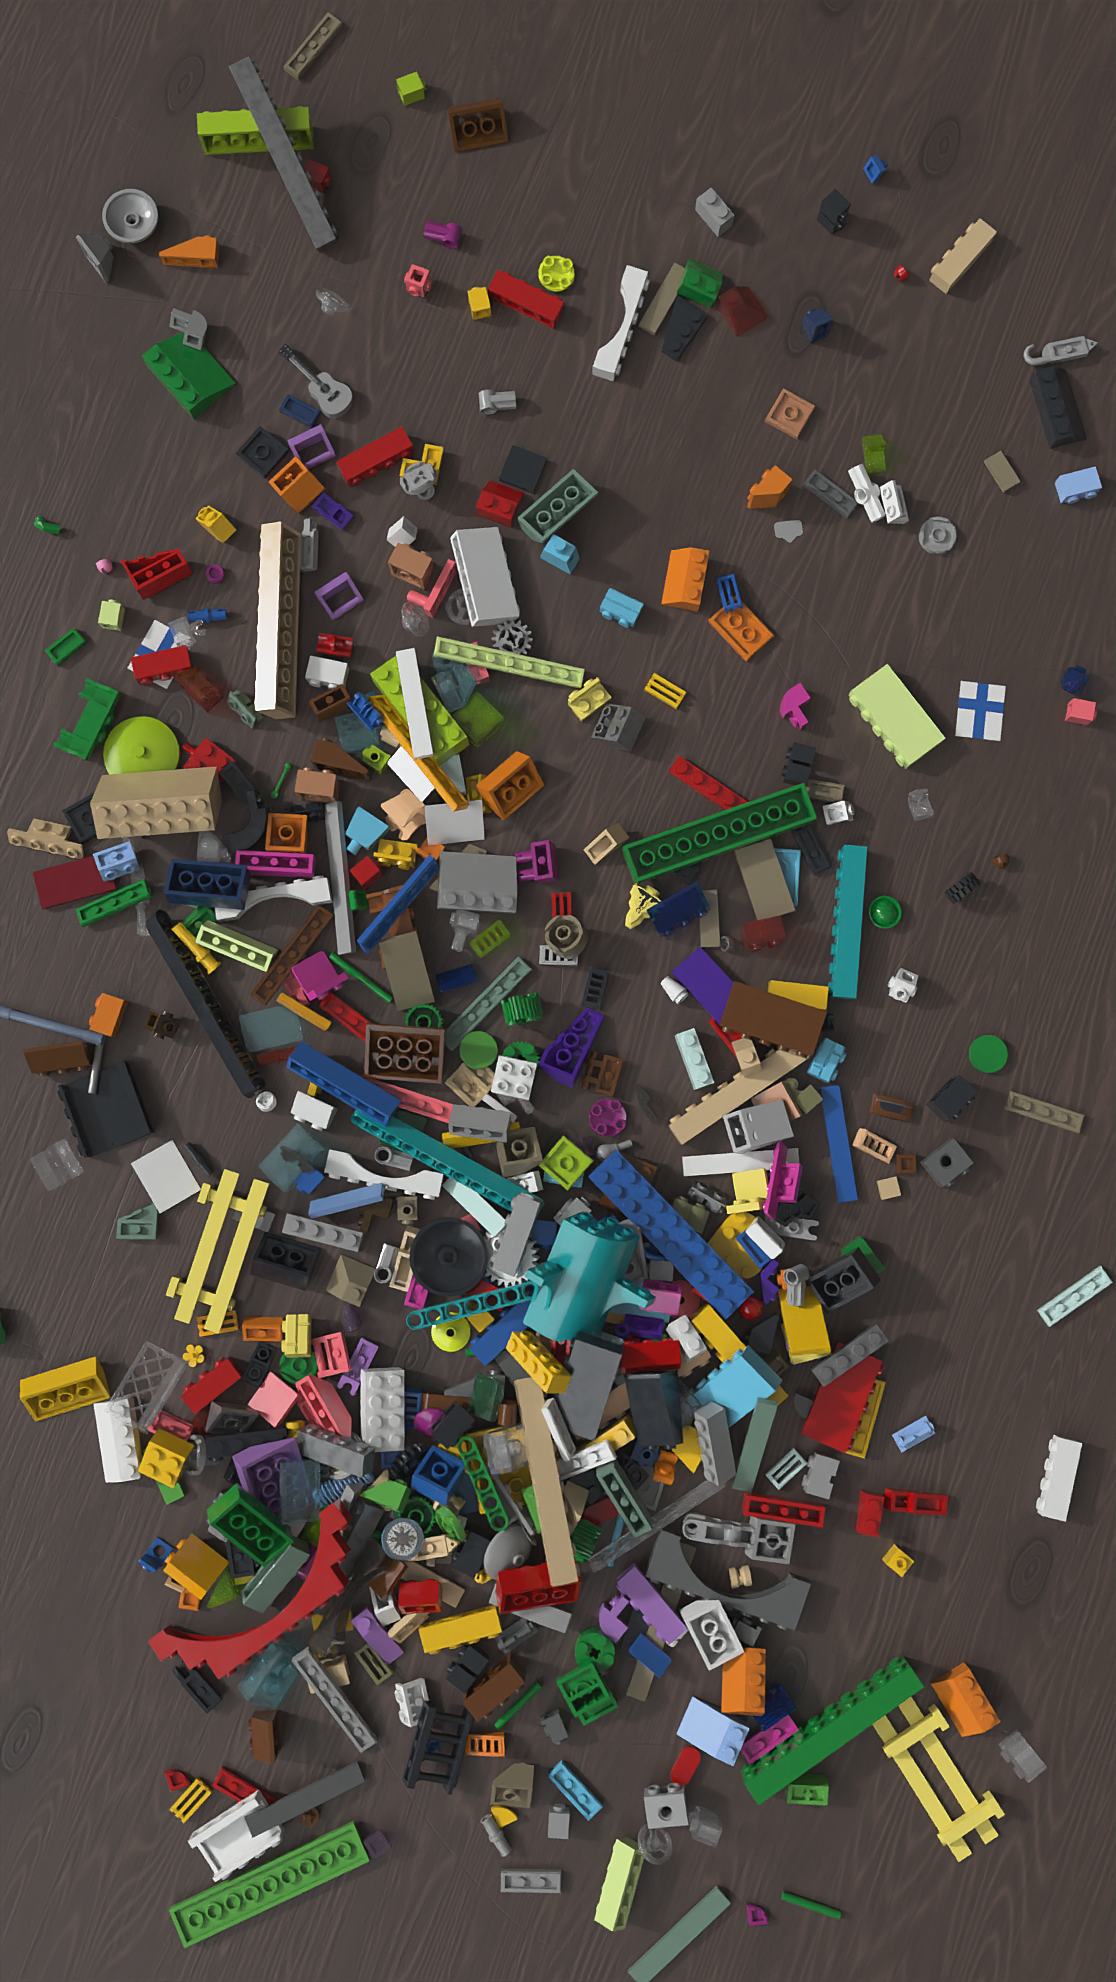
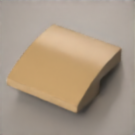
(471, 1084)

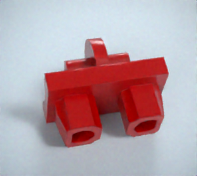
(334, 645)

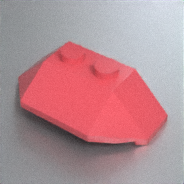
(323, 1405)

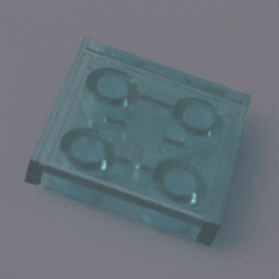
(354, 734)

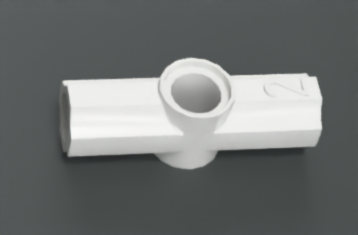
(867, 493)

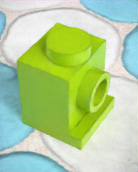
(378, 765)

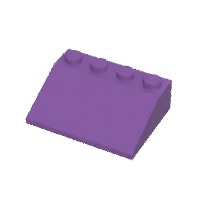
(260, 1470)

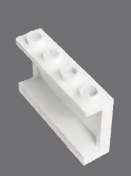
(227, 1839)

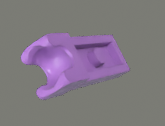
(360, 1360)

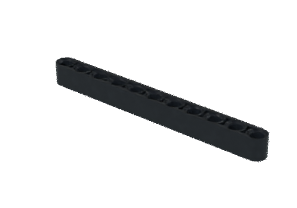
(205, 1004)

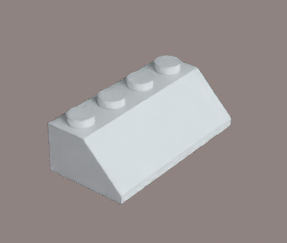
(118, 1442)

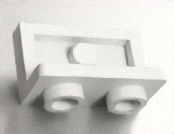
(894, 503)

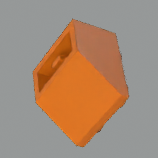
(297, 485)
(770, 490)

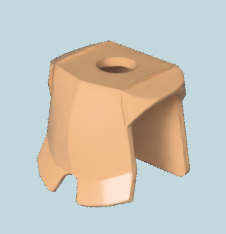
(404, 813)

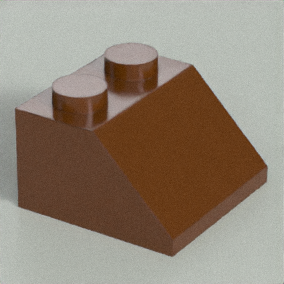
(265, 1735)

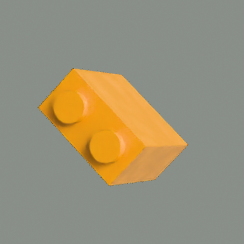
(195, 1565)

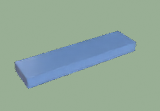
(346, 1200)

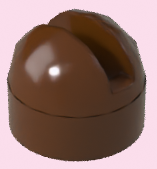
(1001, 860)

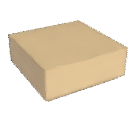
(888, 1188)

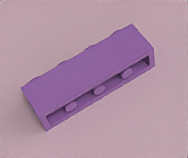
(651, 1603)

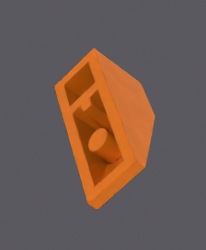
(194, 253)

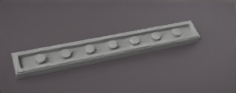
(339, 878)

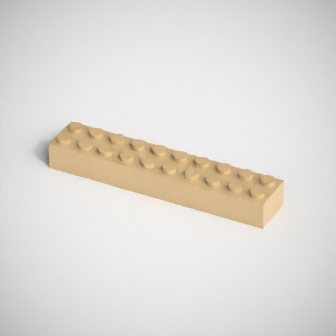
(278, 621)

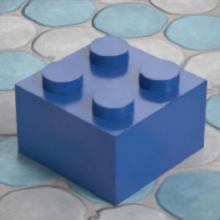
(438, 1475)

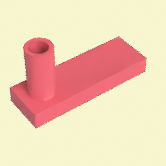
(432, 603)

